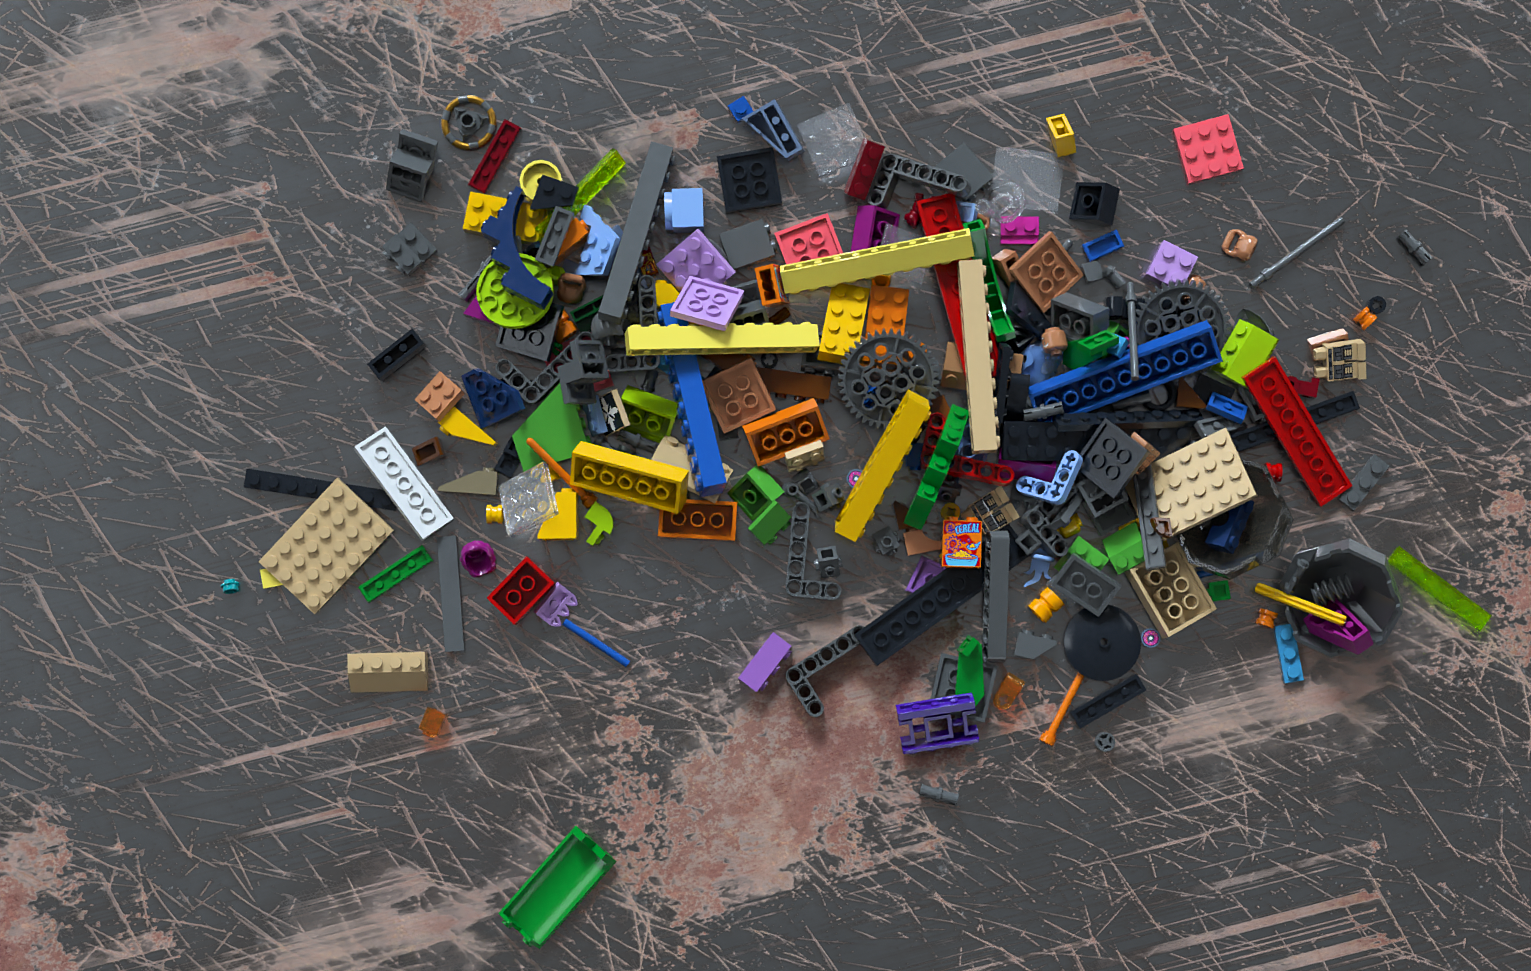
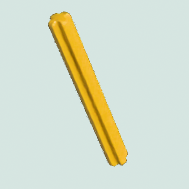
(1300, 604)

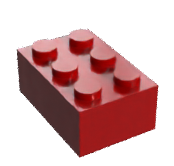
(521, 590)

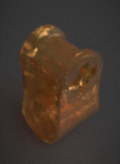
(1010, 689)

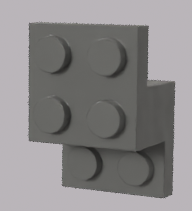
(411, 165)
(750, 308)
(579, 375)
(1102, 508)

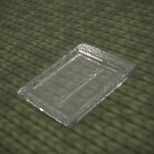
(1034, 171)

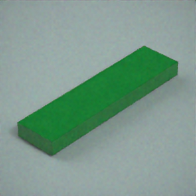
(395, 574)

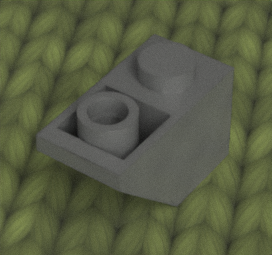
(1032, 646)

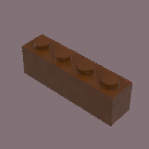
(796, 385)

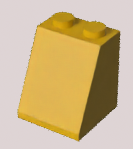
(565, 524)

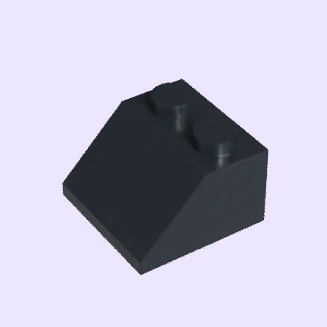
(1094, 203)

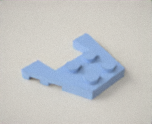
(598, 249)

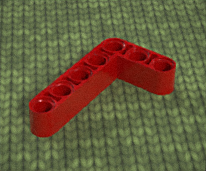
(958, 461)

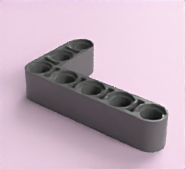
(916, 176)
(642, 313)
(536, 385)
(1042, 523)
(800, 559)
(820, 663)

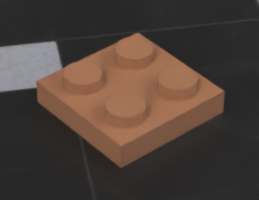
(439, 396)

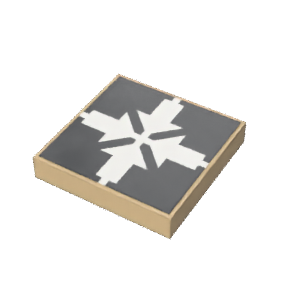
(613, 412)

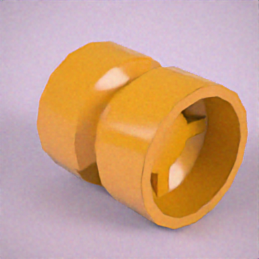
(1046, 605)

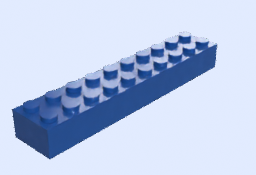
(1111, 377)
(695, 415)

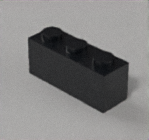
(396, 355)

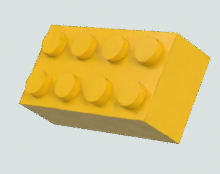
(482, 206)
(843, 321)

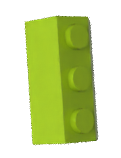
(1244, 351)
(649, 414)

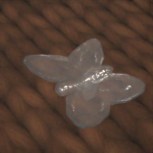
(1052, 363)

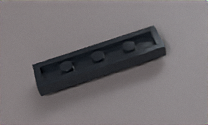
(1003, 374)
(1108, 701)

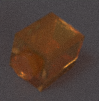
(432, 722)

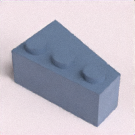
(775, 129)

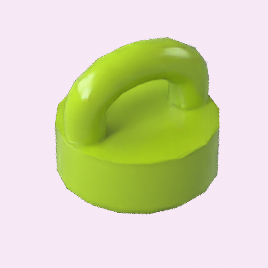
(555, 273)

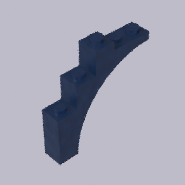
(506, 255)

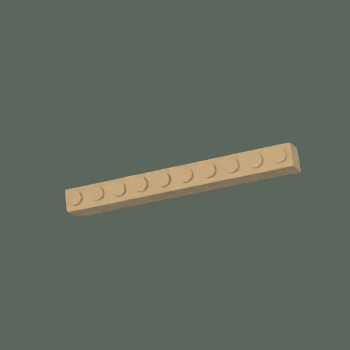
(977, 356)

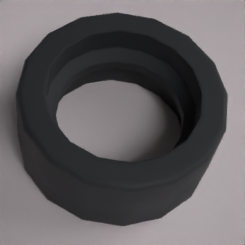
(1172, 397)

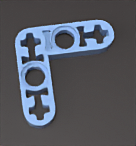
(1052, 488)

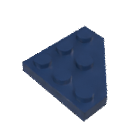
(491, 397)

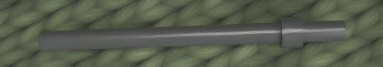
(1267, 274)
(1131, 301)

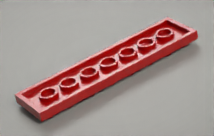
(1296, 431)

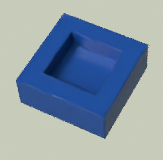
(740, 109)

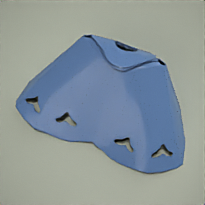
(1034, 363)

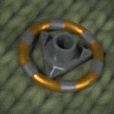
(468, 122)

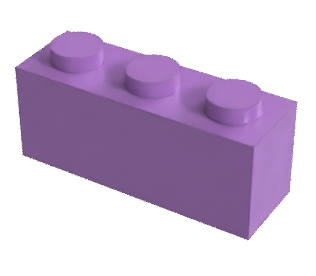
(765, 662)

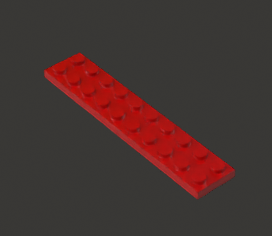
(941, 216)

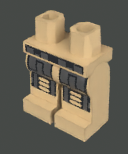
(1341, 360)
(984, 508)

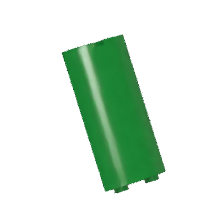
(557, 888)

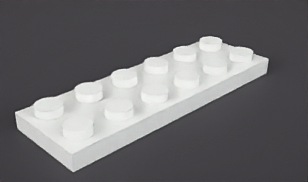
(403, 483)

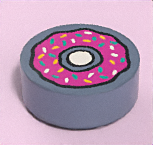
(852, 477)
(1150, 638)

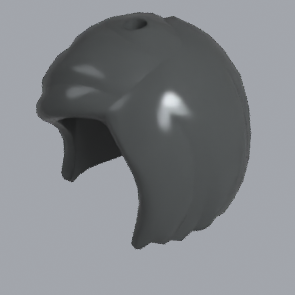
(605, 331)

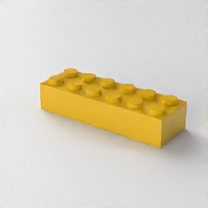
(629, 477)

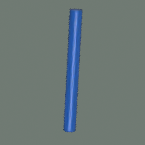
(597, 643)

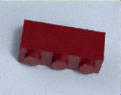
(864, 169)

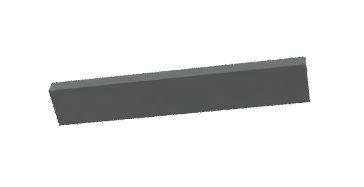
(1147, 509)
(450, 593)

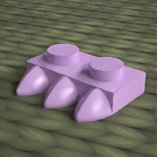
(554, 604)

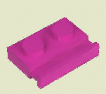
(1020, 231)

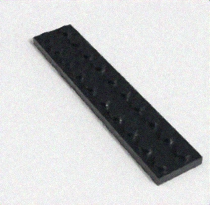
(1043, 443)
(928, 605)

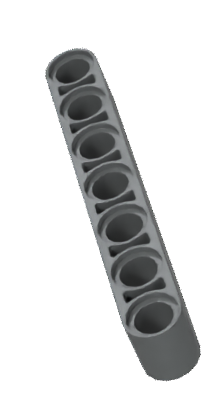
(995, 596)

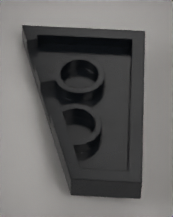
(1025, 311)

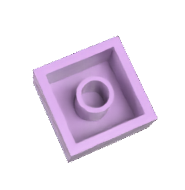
(1170, 264)

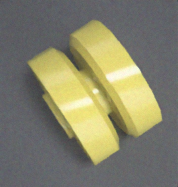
(532, 175)

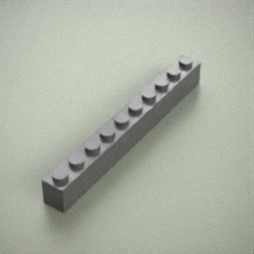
(635, 233)

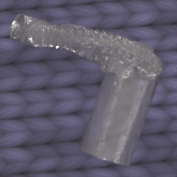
(990, 210)

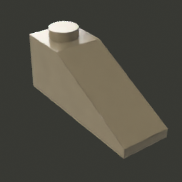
(476, 483)

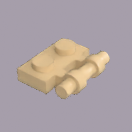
(804, 456)

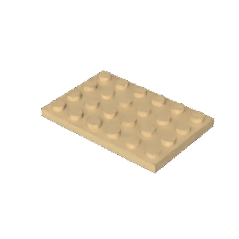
(1199, 482)
(326, 545)

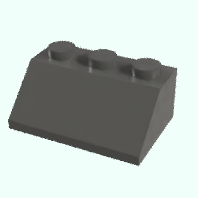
(1078, 316)

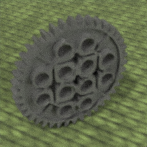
(1198, 300)
(855, 372)

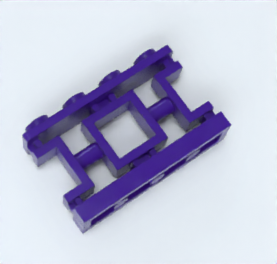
(933, 710)

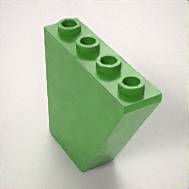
(553, 427)

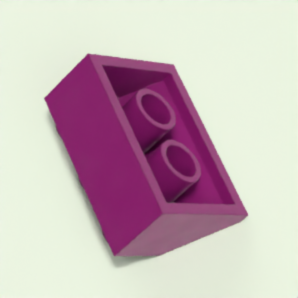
(871, 225)
(1036, 469)

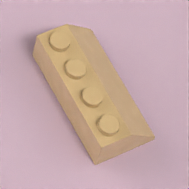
(674, 454)
(388, 672)

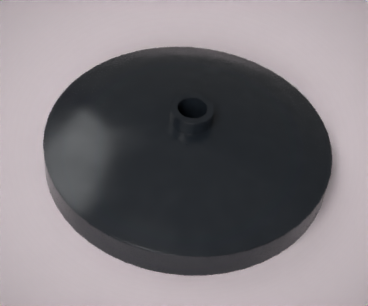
(1096, 660)

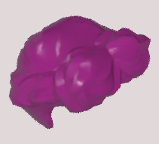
(478, 558)

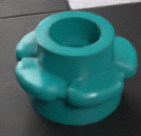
(230, 586)

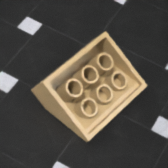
(1171, 594)

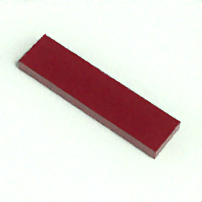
(494, 156)

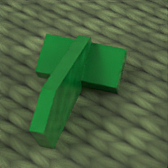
(1087, 349)
(970, 669)

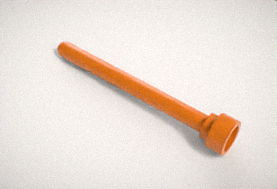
(587, 498)
(1049, 736)

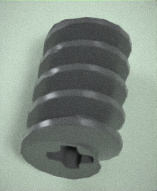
(1332, 590)

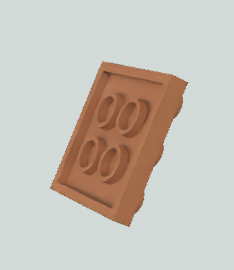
(1046, 271)
(738, 395)

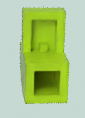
(602, 519)

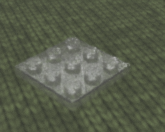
(832, 139)
(528, 499)

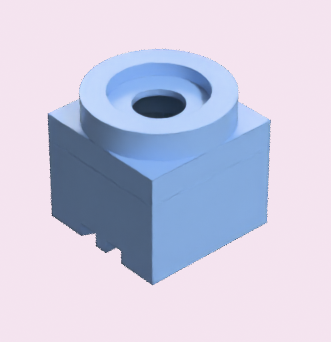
(684, 210)

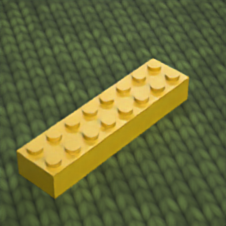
(882, 465)

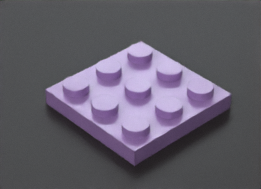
(697, 259)
(707, 303)

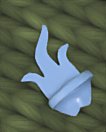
(1039, 563)

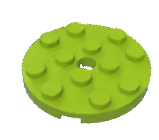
(504, 308)

